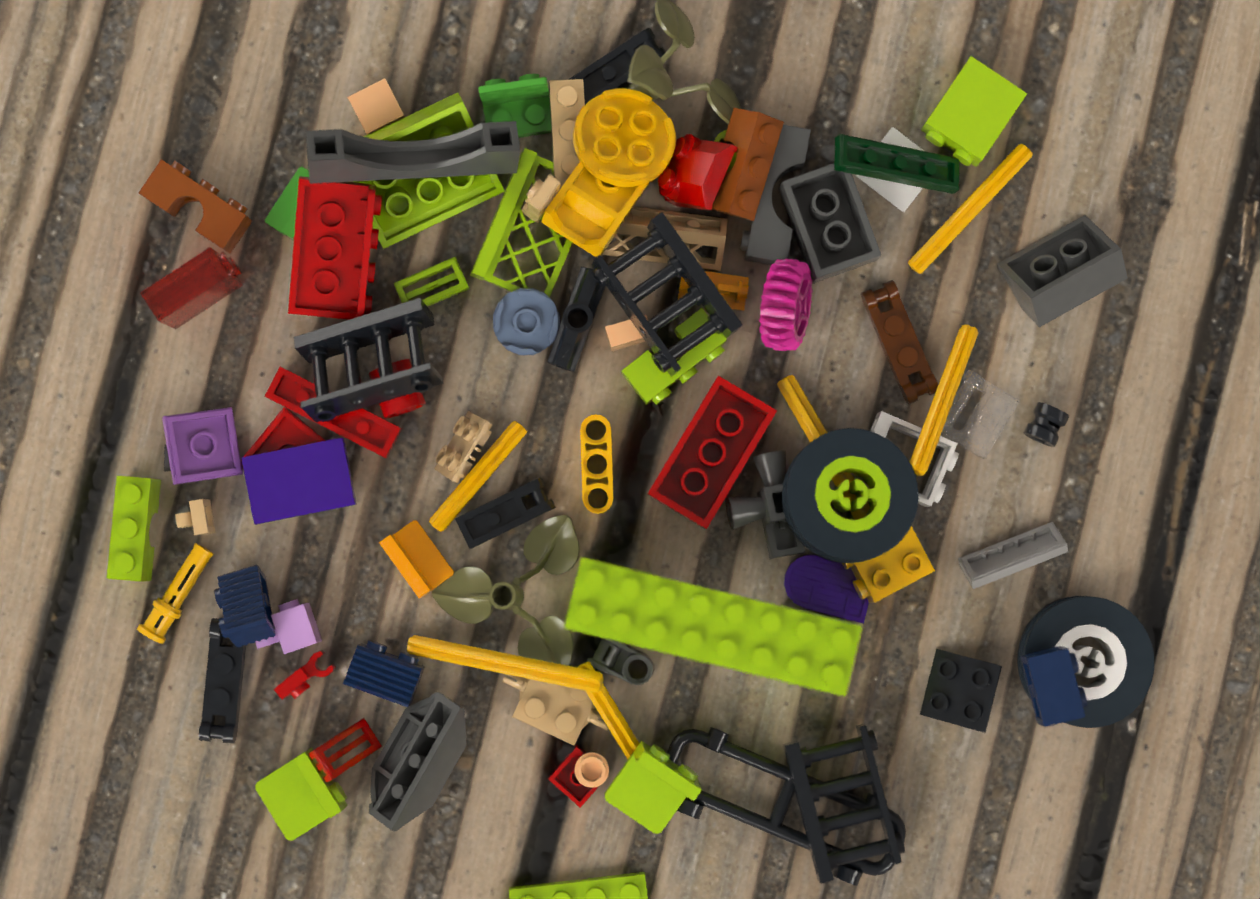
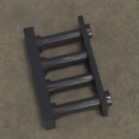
(683, 264)
(360, 332)
(817, 826)

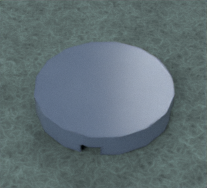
(526, 321)

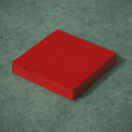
(284, 433)

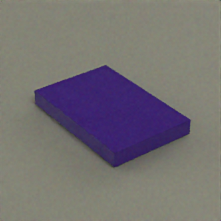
(298, 481)

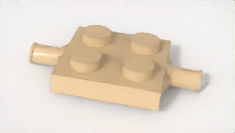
(554, 708)

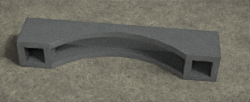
(349, 157)

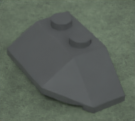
(417, 760)

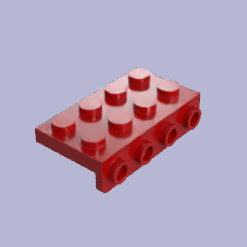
(333, 249)

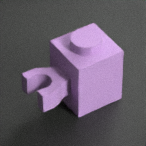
(293, 627)

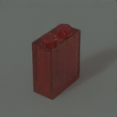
(193, 288)

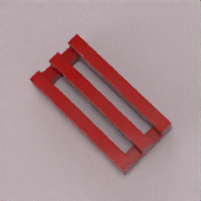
(325, 763)

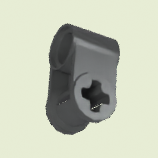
(619, 660)

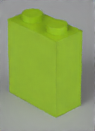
(973, 112)

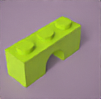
(652, 383)
(133, 509)

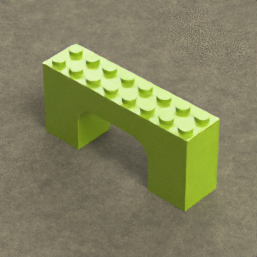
(713, 626)

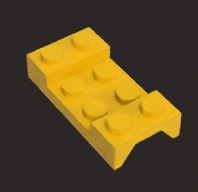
(590, 210)

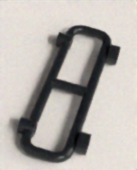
(717, 741)

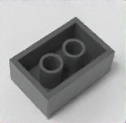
(829, 222)

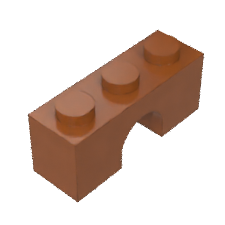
(756, 141)
(172, 189)

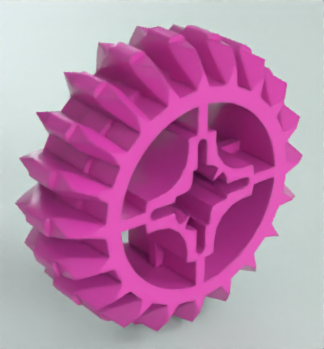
(786, 304)

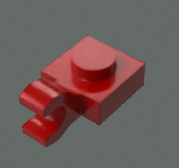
(297, 682)

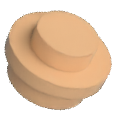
(591, 769)

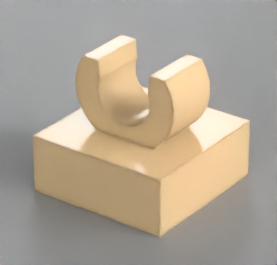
(199, 517)

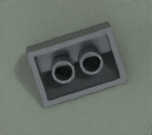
(1063, 270)

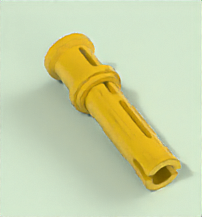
(162, 607)

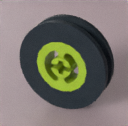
(891, 495)

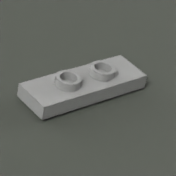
(1013, 555)

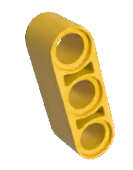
(591, 448)

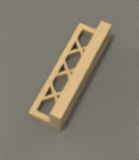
(692, 229)

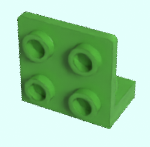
(518, 101)

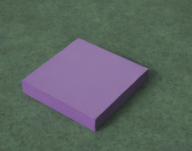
(202, 445)

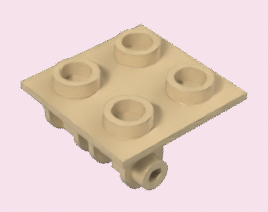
(467, 434)

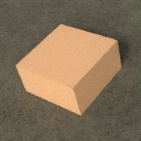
(376, 106)
(623, 335)

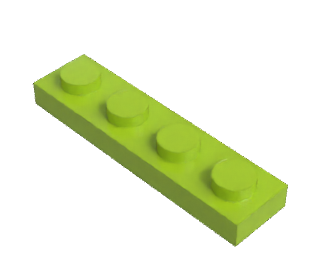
(607, 887)

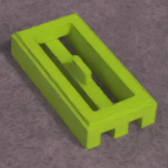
(458, 274)

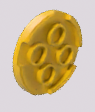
(624, 137)

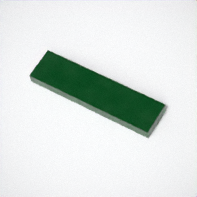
(896, 164)

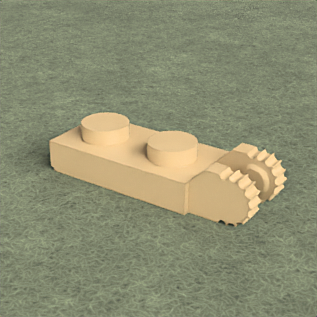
(540, 197)

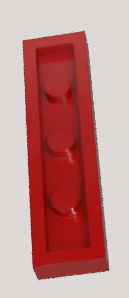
(358, 425)

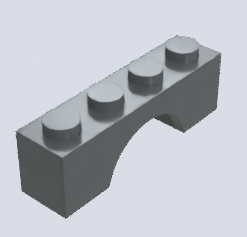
(768, 235)

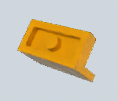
(417, 558)

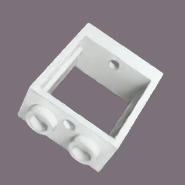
(945, 461)

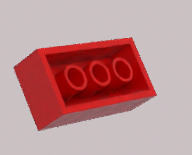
(712, 452)

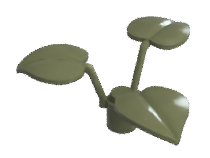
(651, 78)
(471, 592)

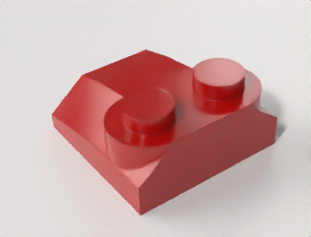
(695, 172)

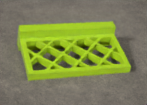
(504, 223)

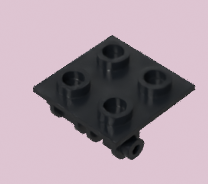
(961, 690)

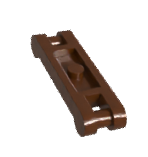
(899, 342)

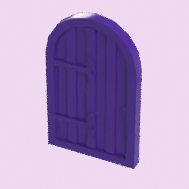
(824, 588)

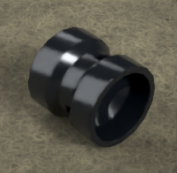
(1046, 424)

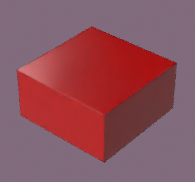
(565, 779)

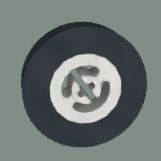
(1127, 647)

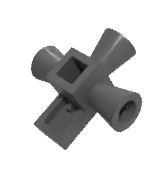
(767, 506)

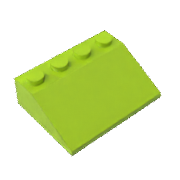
(422, 202)

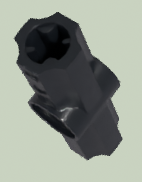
(570, 340)

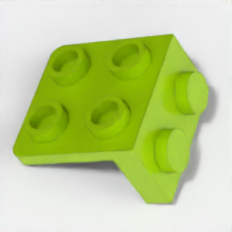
(652, 787)
(300, 796)

